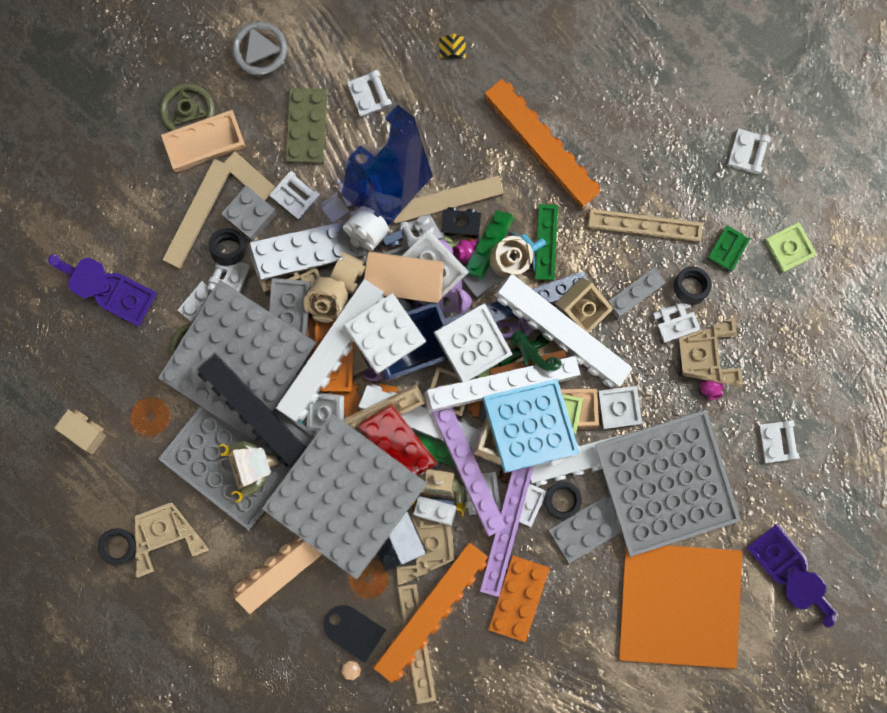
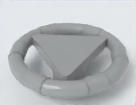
(259, 48)

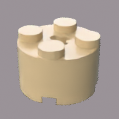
(515, 247)
(348, 272)
(326, 299)

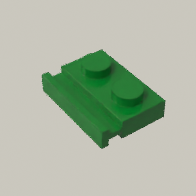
(729, 248)

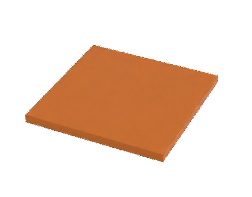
(681, 606)

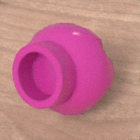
(464, 250)
(712, 389)

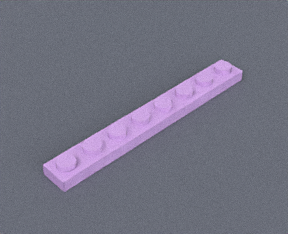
(469, 471)
(505, 538)

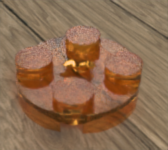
(158, 424)
(376, 587)

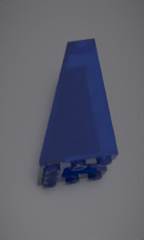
(394, 175)

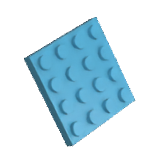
(530, 425)

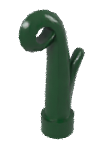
(521, 341)
(516, 353)

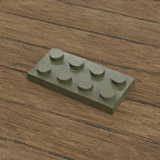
(306, 125)

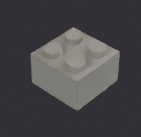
(249, 213)

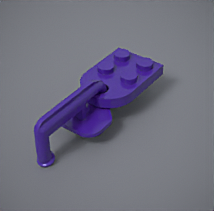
(126, 297)
(778, 555)

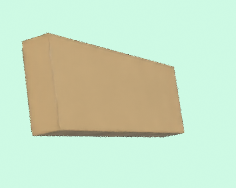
(249, 176)

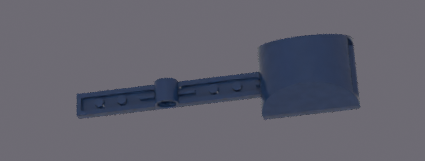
(430, 318)

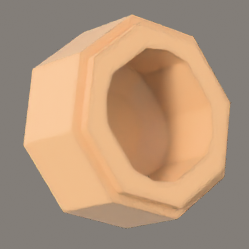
(351, 670)

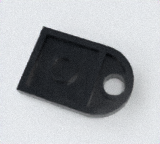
(354, 632)

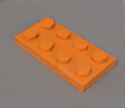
(343, 378)
(519, 598)

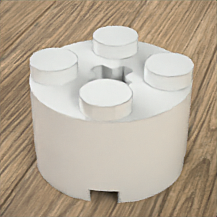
(365, 228)

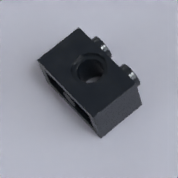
(471, 228)

